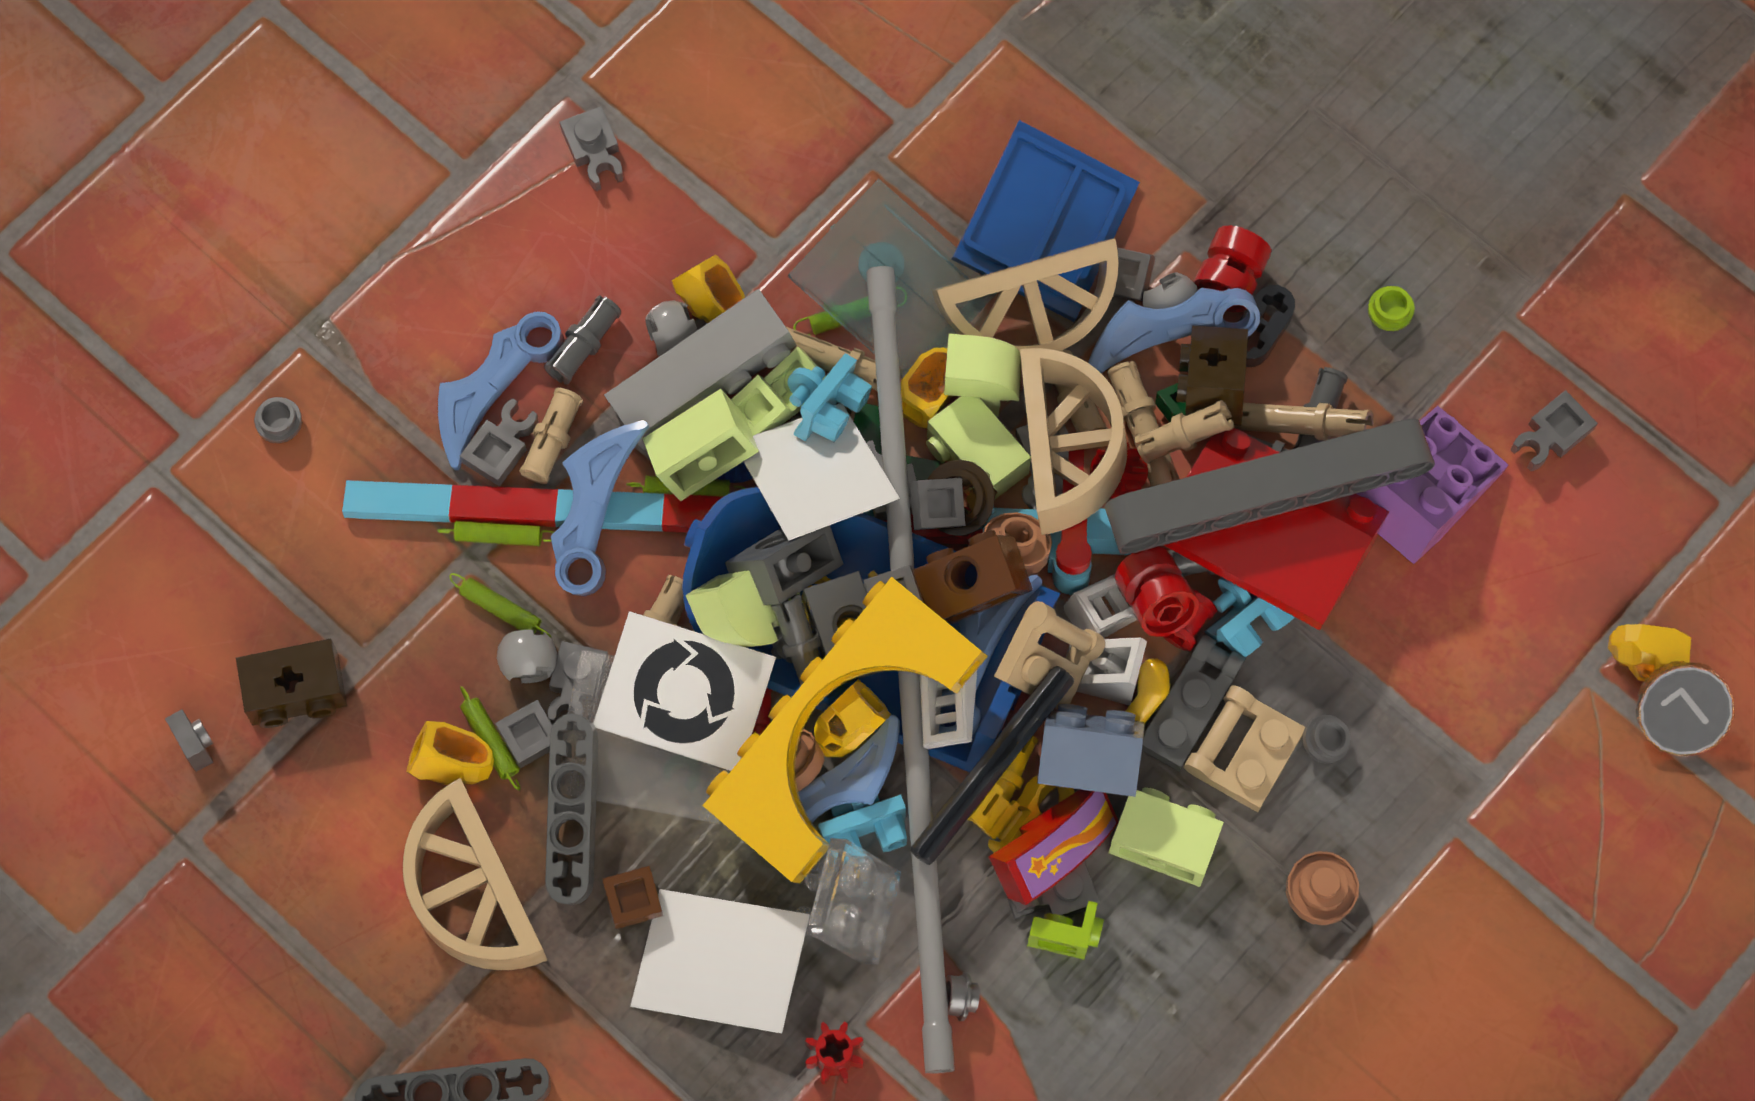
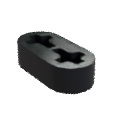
(1271, 330)

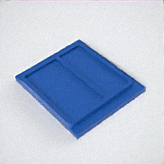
(1044, 204)

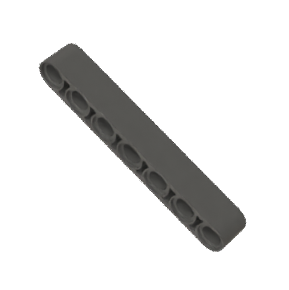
(1269, 486)

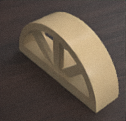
(1027, 274)
(1091, 491)
(498, 889)

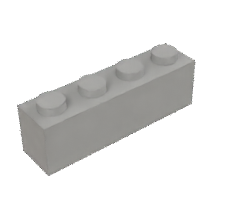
(711, 359)

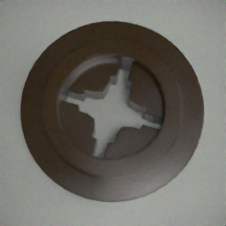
(979, 500)

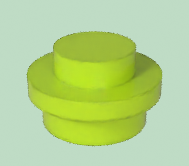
(1391, 308)

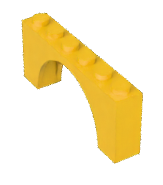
(761, 791)

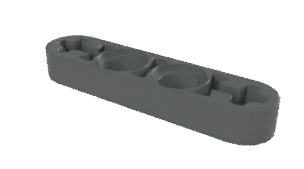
(564, 809)
(454, 1079)

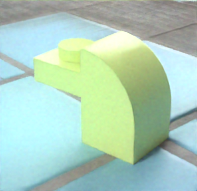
(982, 369)
(733, 611)

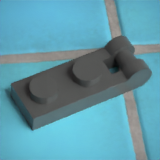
(1191, 704)

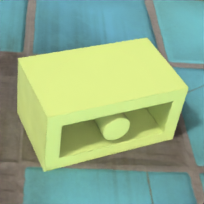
(975, 434)
(700, 445)
(1166, 836)

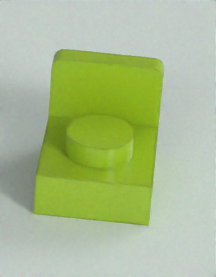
(1059, 936)

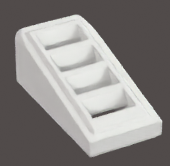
(1089, 611)
(931, 718)

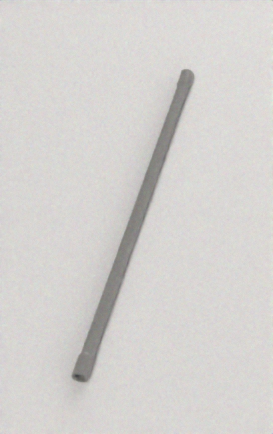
(936, 1026)

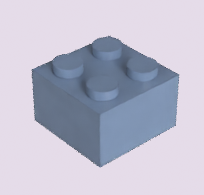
(1091, 750)

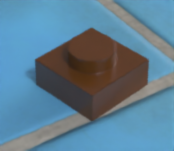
(632, 897)

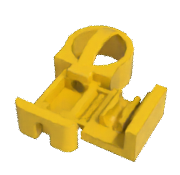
(1003, 819)

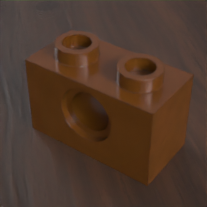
(998, 580)

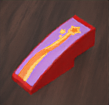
(1054, 845)

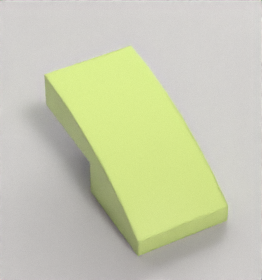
(766, 399)

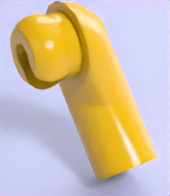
(1152, 689)

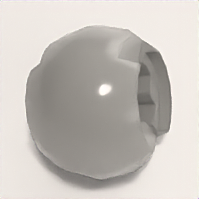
(1171, 292)
(669, 325)
(527, 656)

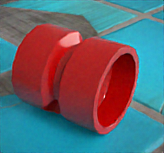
(1234, 262)
(1156, 591)

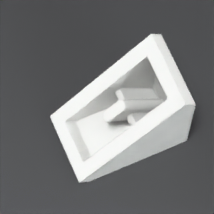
(1115, 671)

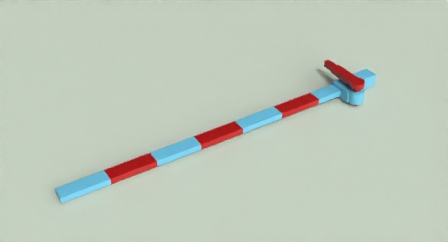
(1067, 561)

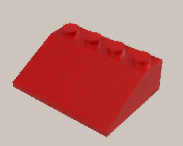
(1291, 558)

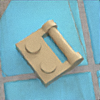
(1029, 663)
(1259, 756)

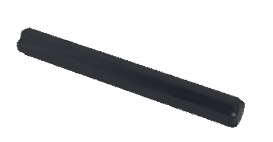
(992, 765)

